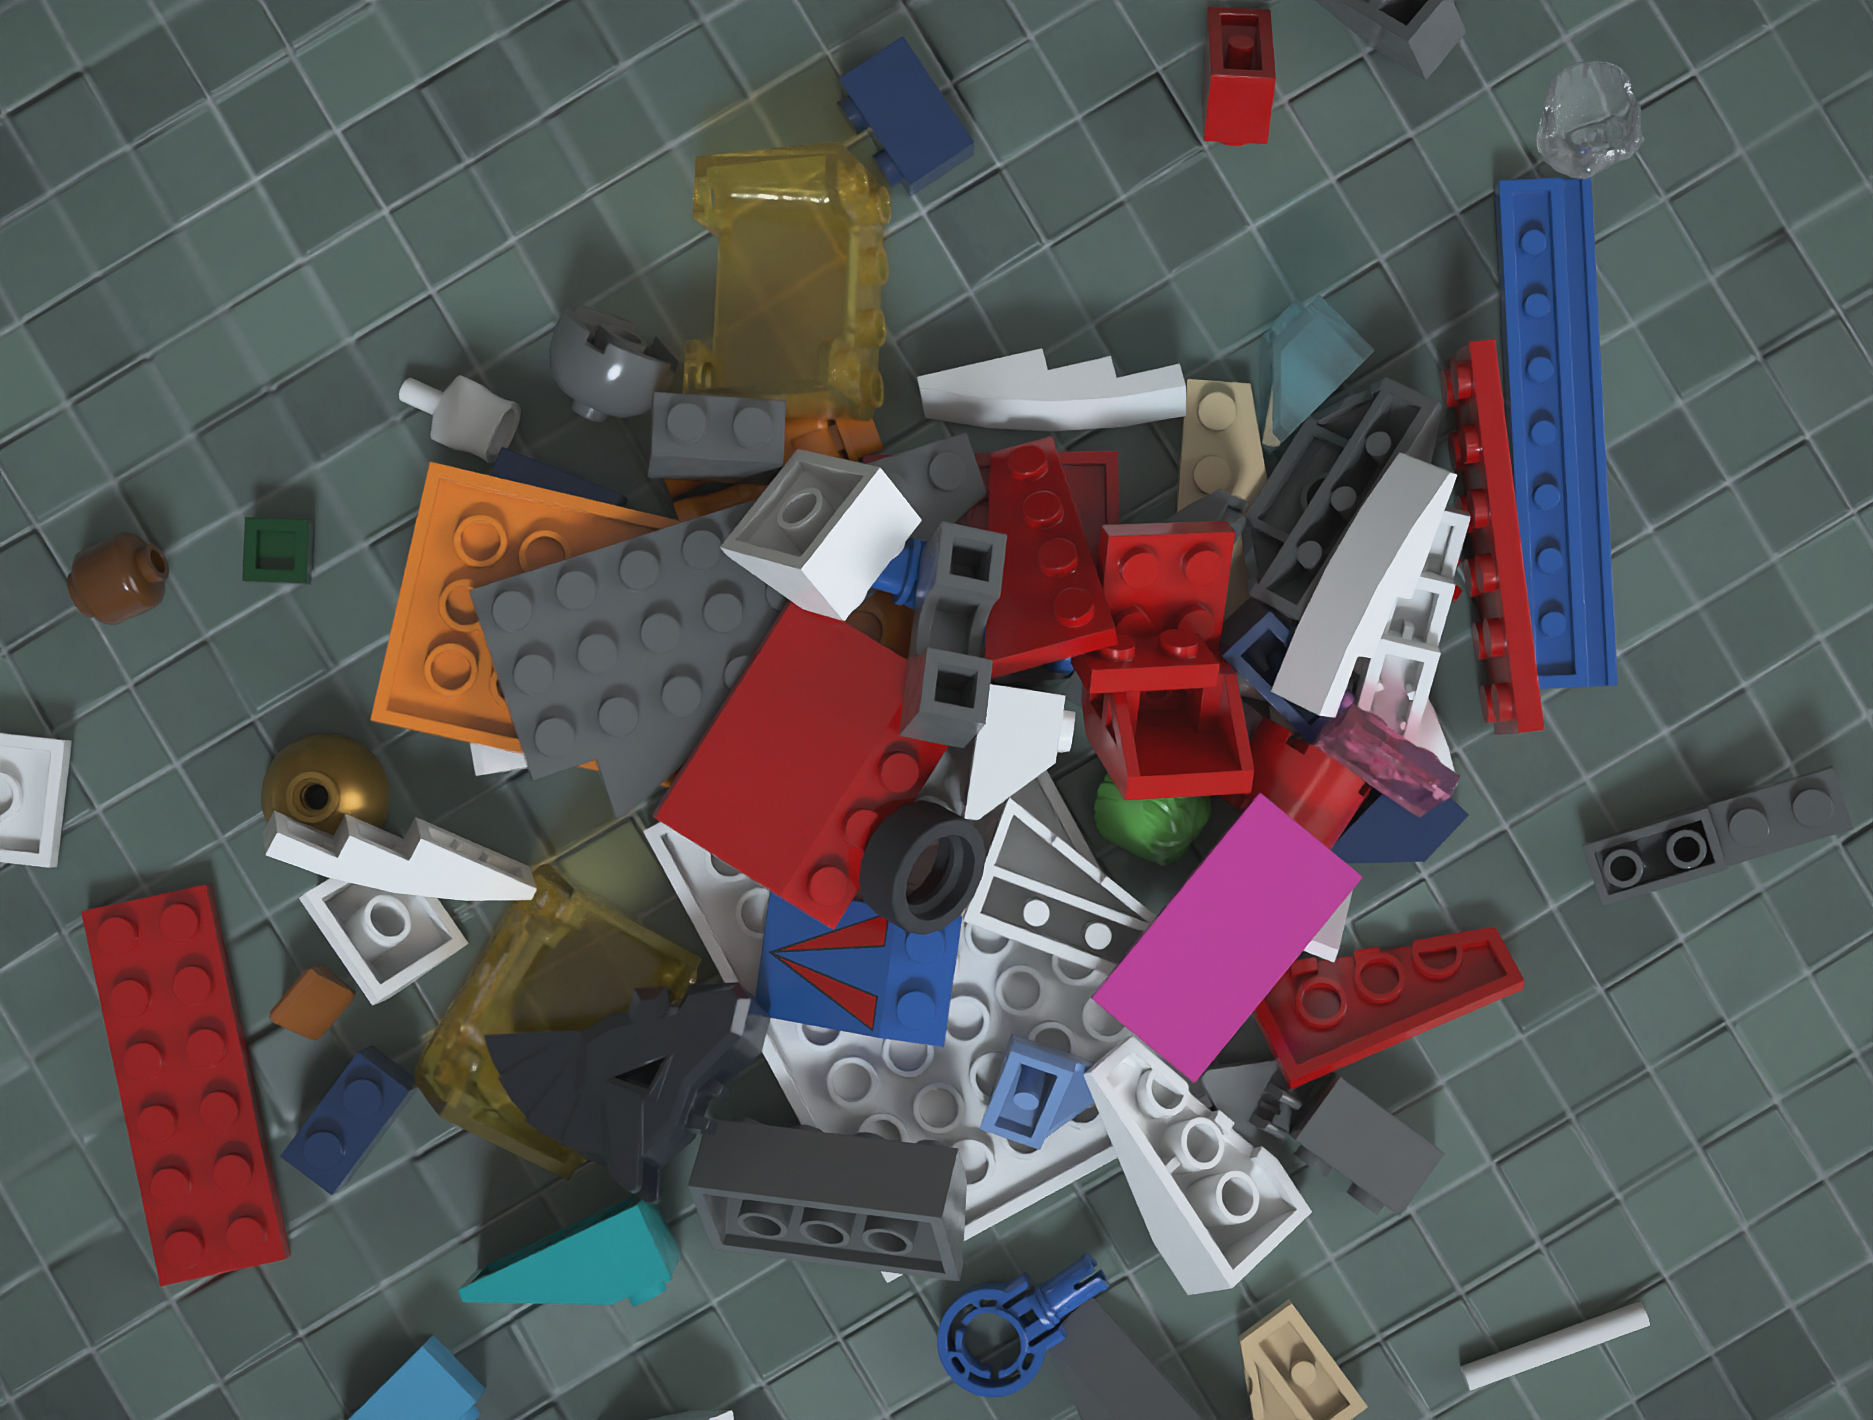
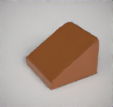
(313, 1002)

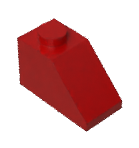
(1238, 76)

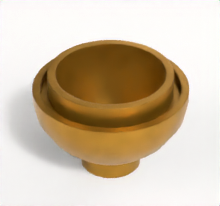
(341, 765)

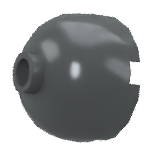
(608, 365)

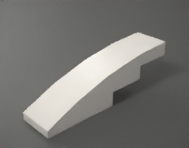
(1027, 396)
(1356, 593)
(1407, 656)
(421, 864)

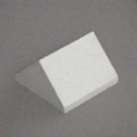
(383, 934)

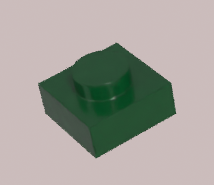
(278, 550)

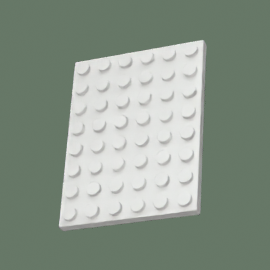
(922, 1090)

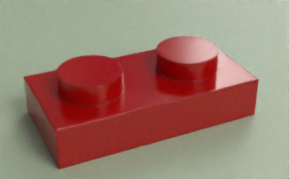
(1149, 664)

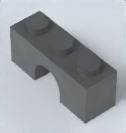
(945, 671)

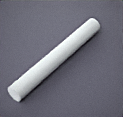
(1555, 1345)

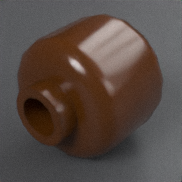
(118, 578)

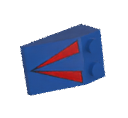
(859, 976)

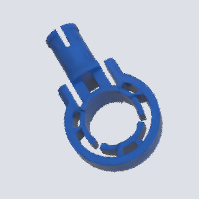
(1047, 1299)

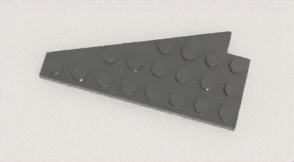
(646, 637)

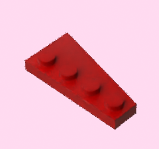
(1050, 585)

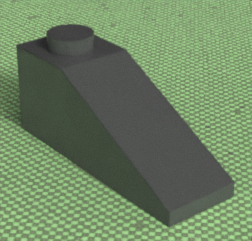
(1406, 31)

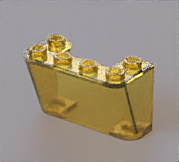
(794, 280)

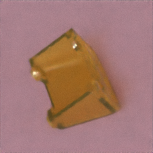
(546, 969)

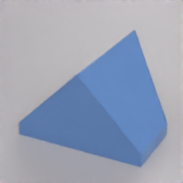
(1036, 1092)

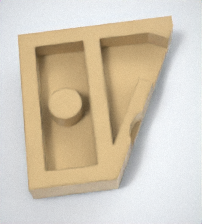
(1292, 1372)

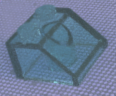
(1306, 362)

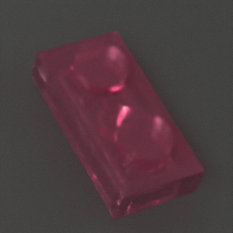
(1387, 760)

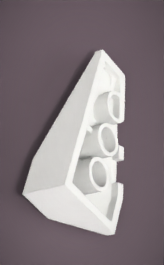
(1197, 1182)

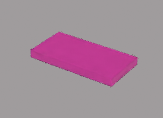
(1226, 937)

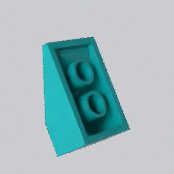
(590, 1262)

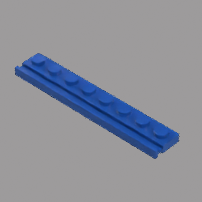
(1557, 424)

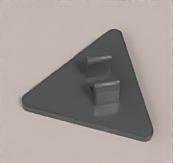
(1256, 1100)

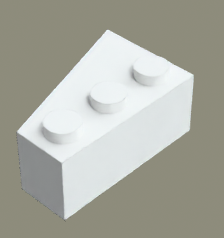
(1053, 896)

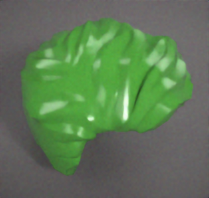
(1150, 827)

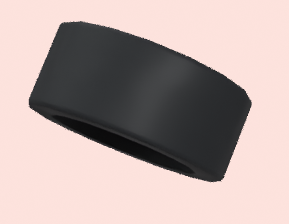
(893, 854)

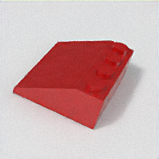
(803, 763)

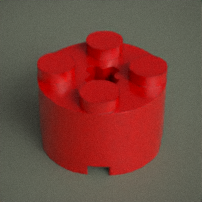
(1302, 783)

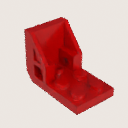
(1177, 738)

